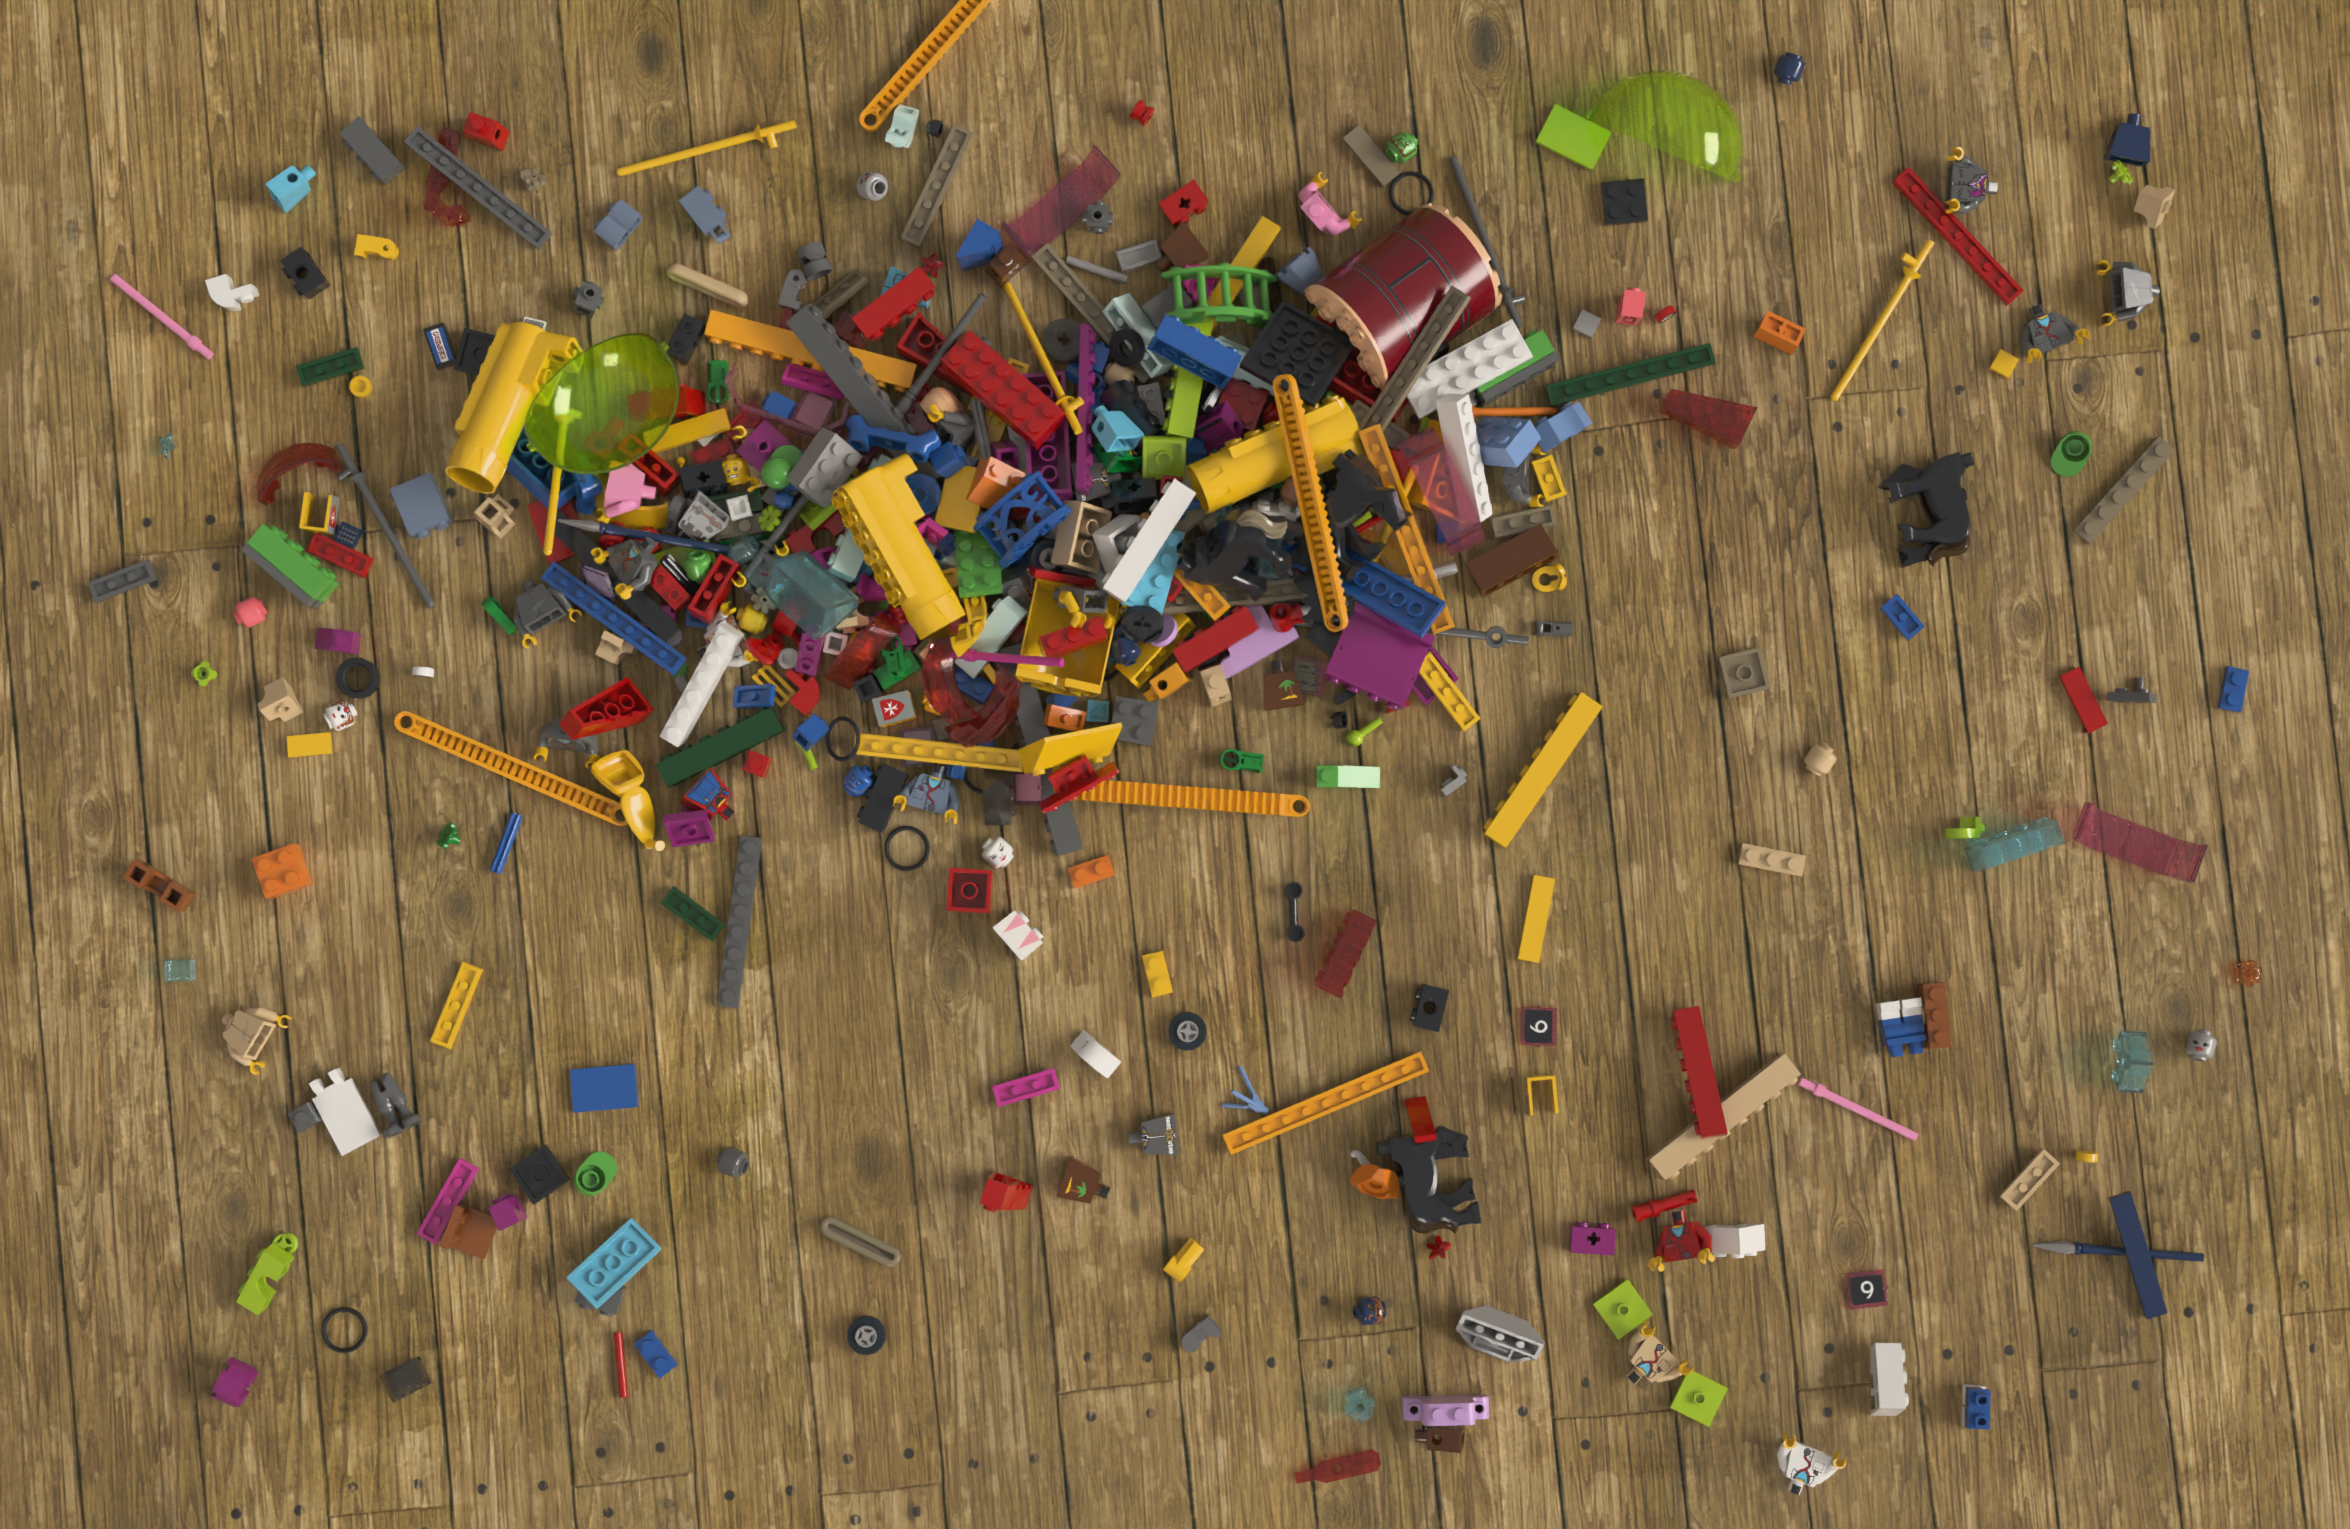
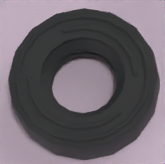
(1136, 342)

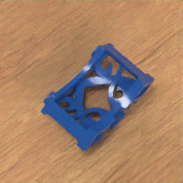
(1012, 550)

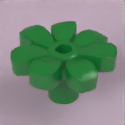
(448, 836)

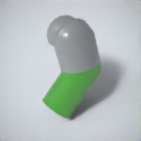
(680, 678)

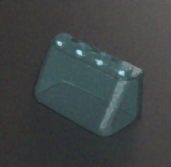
(809, 594)

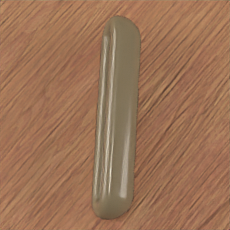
(860, 1241)

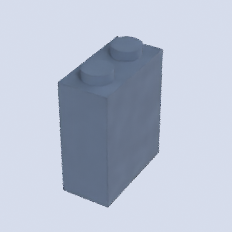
(422, 506)

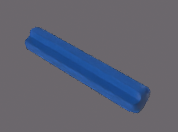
(506, 843)

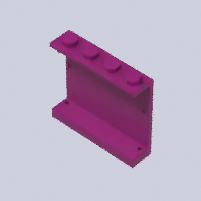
(1377, 658)

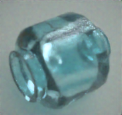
(743, 550)

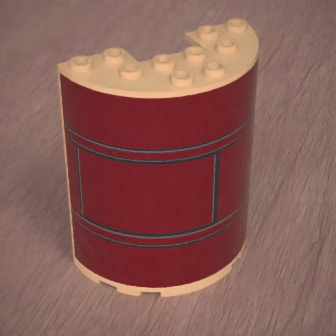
(1398, 282)

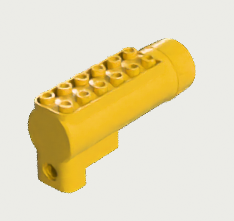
(499, 400)
(1262, 457)
(882, 521)

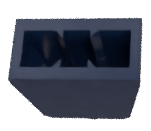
(2130, 142)

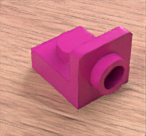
(932, 531)
(870, 589)

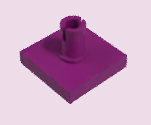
(762, 444)
(689, 828)

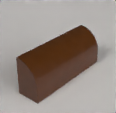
(1511, 560)

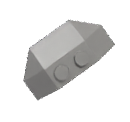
(1499, 1334)

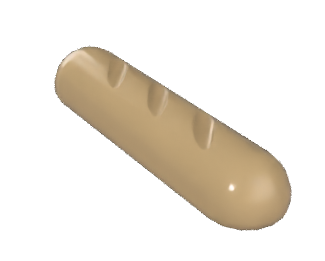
(708, 285)

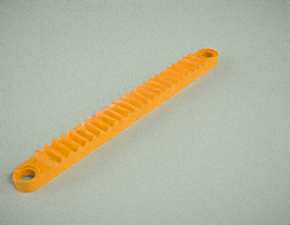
(922, 61)
(1310, 502)
(510, 767)
(1194, 798)

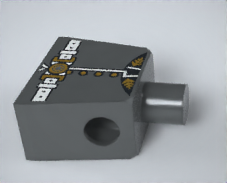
(1101, 483)
(1157, 1135)

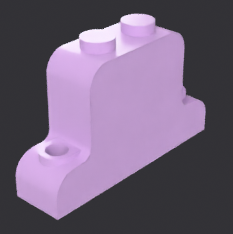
(1257, 645)
(1445, 1410)

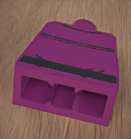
(1219, 426)

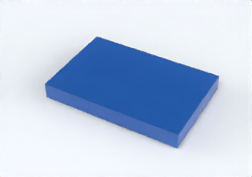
(604, 1088)

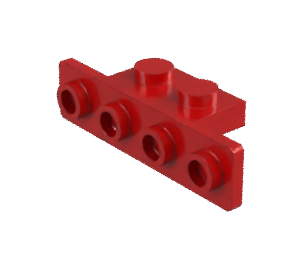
(1075, 779)

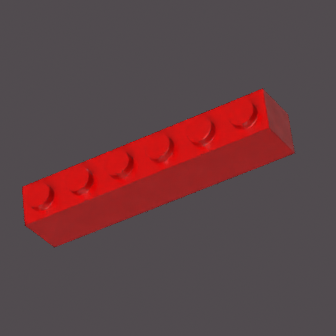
(1699, 1072)

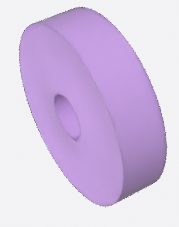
(1169, 632)

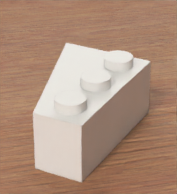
(1888, 1379)

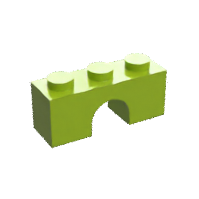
(256, 1293)

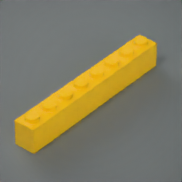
(1542, 769)

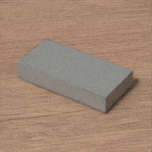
(1138, 256)

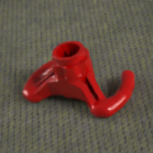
(769, 648)

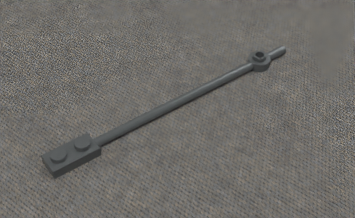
(1456, 632)

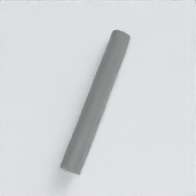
(1096, 269)

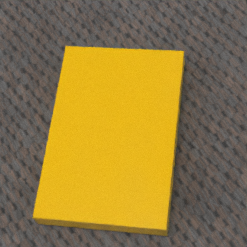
(954, 509)

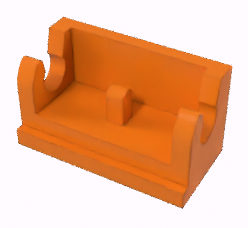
(1779, 332)

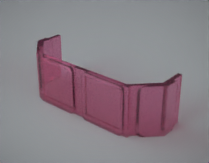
(1063, 203)
(774, 419)
(1442, 490)
(2138, 844)

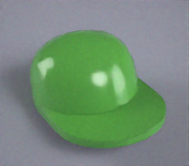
(2071, 453)
(779, 465)
(595, 1174)

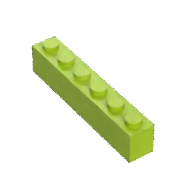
(1185, 397)

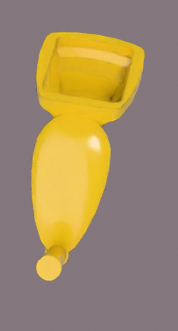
(622, 776)

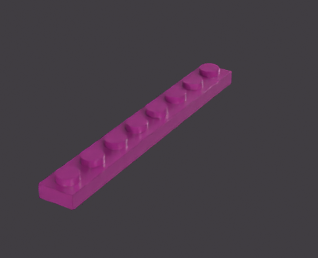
(1085, 417)

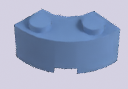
(1562, 426)

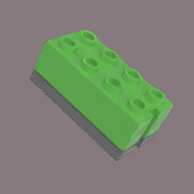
(1543, 360)
(290, 566)

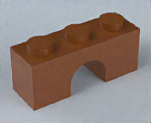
(167, 889)
(1936, 1015)

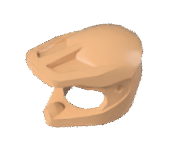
(943, 399)

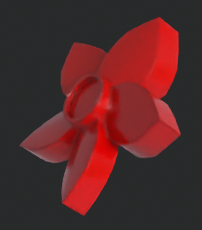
(932, 264)
(1438, 1248)

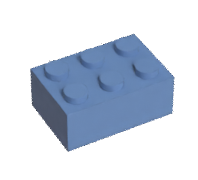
(1505, 440)

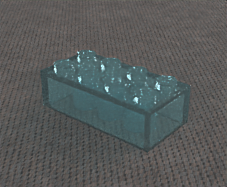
(2013, 845)

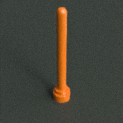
(1514, 411)

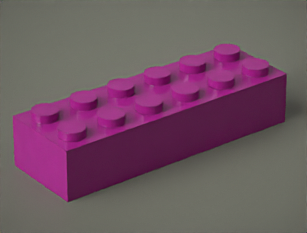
(1054, 456)

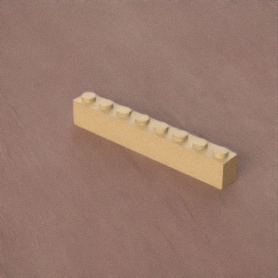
(1736, 1106)

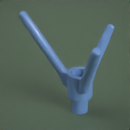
(1252, 1103)

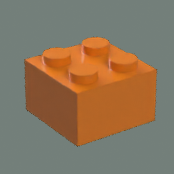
(282, 871)

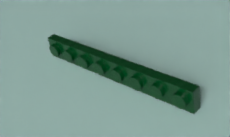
(1630, 374)

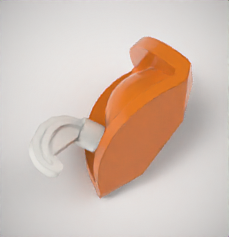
(1374, 1180)

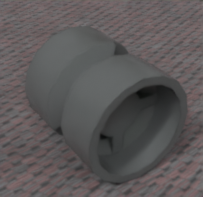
(814, 262)

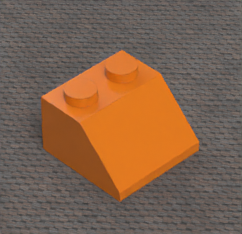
(992, 482)

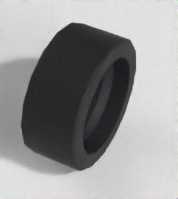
(341, 678)

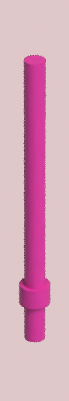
(972, 655)

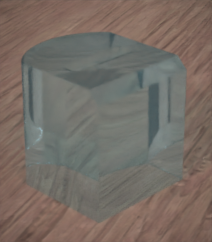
(179, 970)

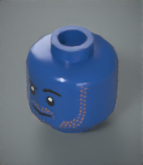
(858, 780)

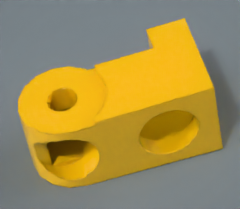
(375, 246)

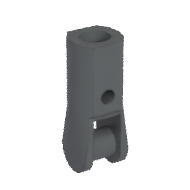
(1556, 628)

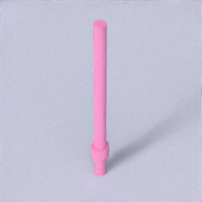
(192, 341)
(1820, 1091)

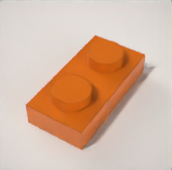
(1064, 717)
(1091, 871)

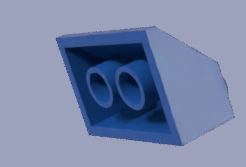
(979, 246)

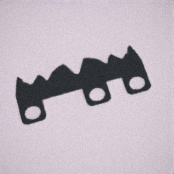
(1307, 583)

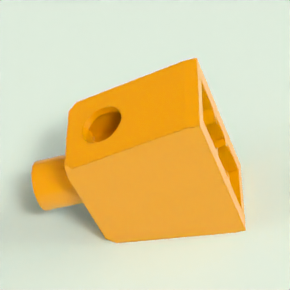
(1175, 679)

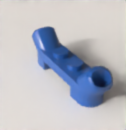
(917, 447)

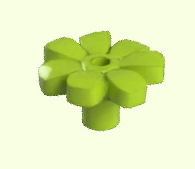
(2120, 173)
(769, 518)

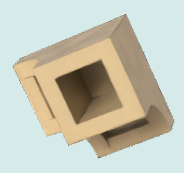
(2154, 204)
(494, 515)
(853, 622)
(614, 648)
(279, 701)

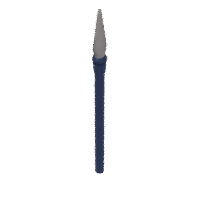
(610, 529)
(2082, 1248)

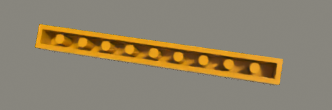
(785, 344)

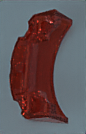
(290, 459)
(862, 650)
(941, 684)
(995, 714)

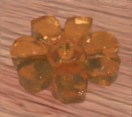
(2248, 973)

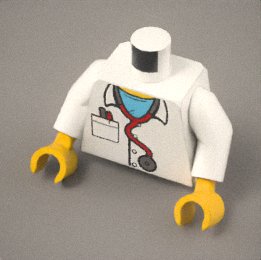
(1806, 1464)

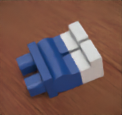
(1901, 1024)

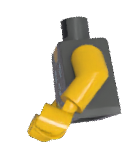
(1083, 599)

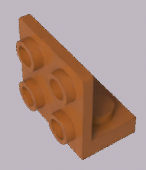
(469, 1231)

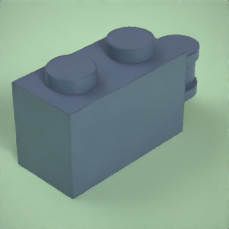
(705, 214)

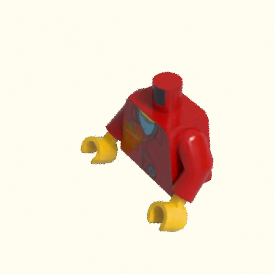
(1682, 1242)

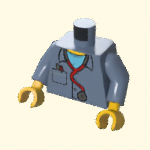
(930, 794)

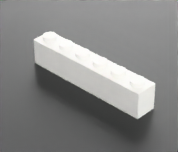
(1464, 450)
(1149, 540)
(702, 685)

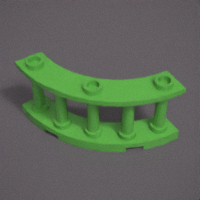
(1226, 312)

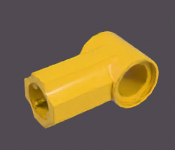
(1181, 1263)

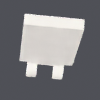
(344, 1112)

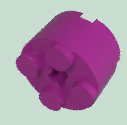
(233, 1383)

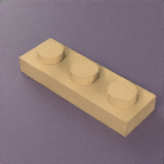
(1771, 859)
(2029, 1179)

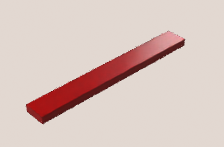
(1957, 236)

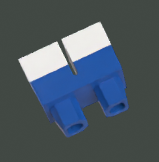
(1977, 1407)

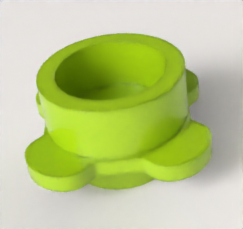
(204, 667)

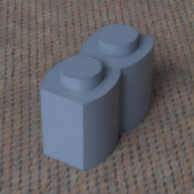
(618, 224)

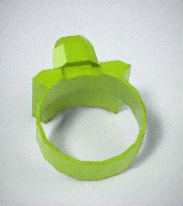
(1969, 828)

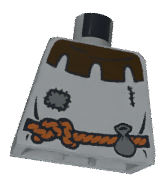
(702, 519)

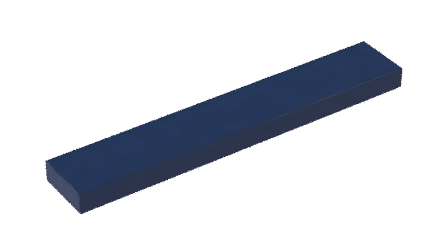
(2137, 1255)

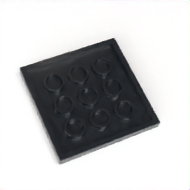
(1299, 347)

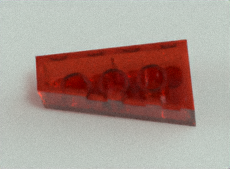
(1711, 416)
(1345, 953)

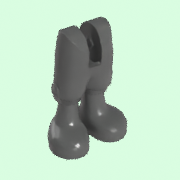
(389, 1099)

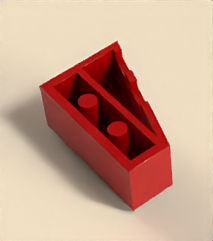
(690, 402)

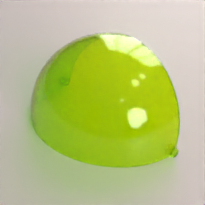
(1676, 117)
(605, 406)

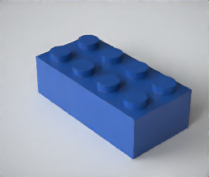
(1194, 351)

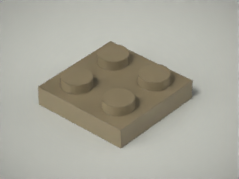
(1744, 673)

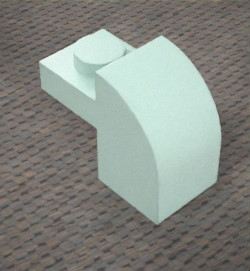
(902, 126)

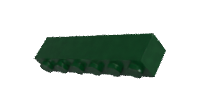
(720, 747)

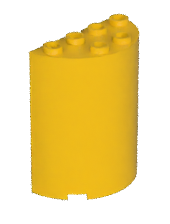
(1083, 669)

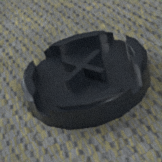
(1142, 624)

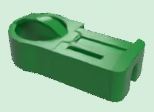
(718, 374)
(499, 614)
(895, 660)
(1246, 761)

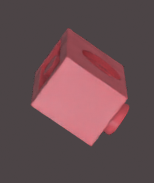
(1630, 306)

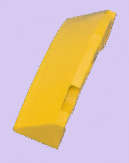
(644, 516)
(976, 612)

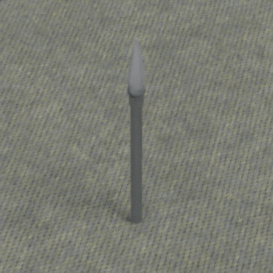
(910, 396)

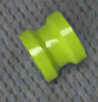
(281, 1242)

